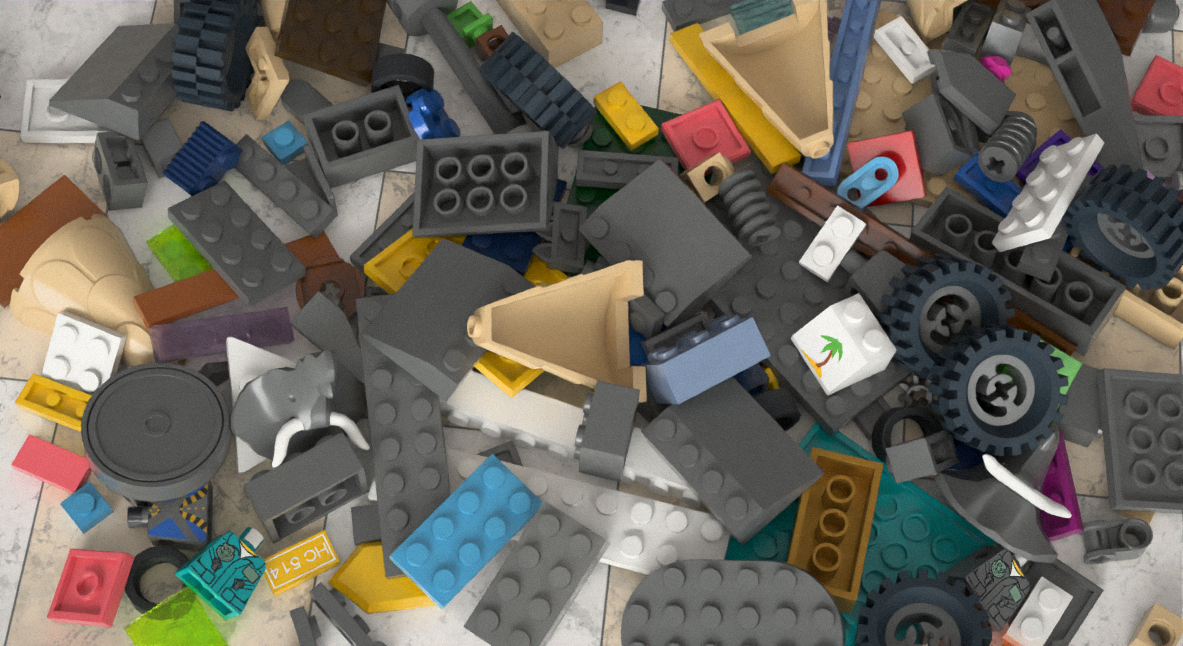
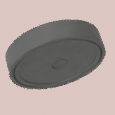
(156, 431)

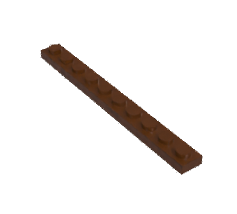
(819, 202)

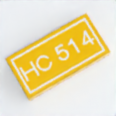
(300, 563)

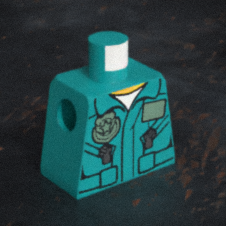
(225, 571)

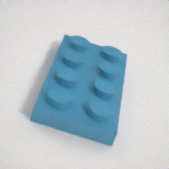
(466, 531)

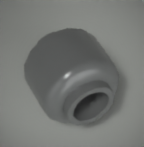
(1162, 17)

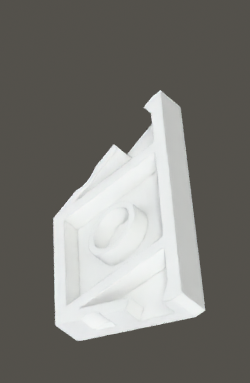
(244, 365)

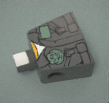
(995, 579)

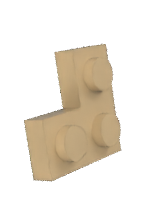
(270, 74)

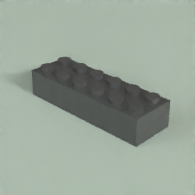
(1073, 302)

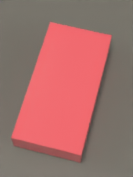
(52, 464)

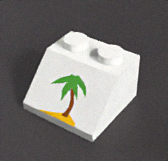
(844, 344)

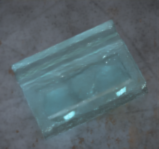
(757, 13)

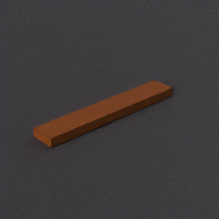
(210, 290)

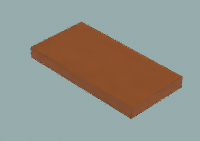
(34, 225)

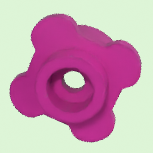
(997, 67)

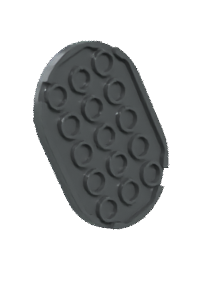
(731, 606)

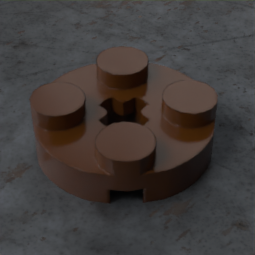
(335, 271)

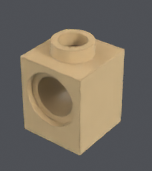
(695, 178)
(1161, 621)

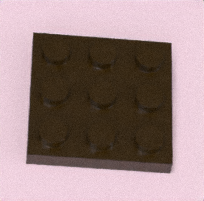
(332, 36)

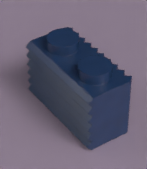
(202, 160)

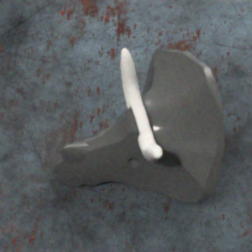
(297, 407)
(1006, 498)

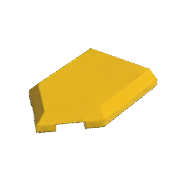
(365, 583)

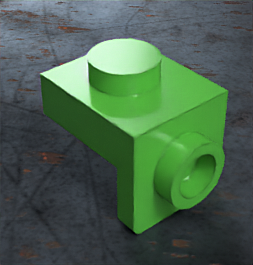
(470, 23)

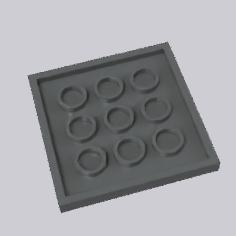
(1142, 439)

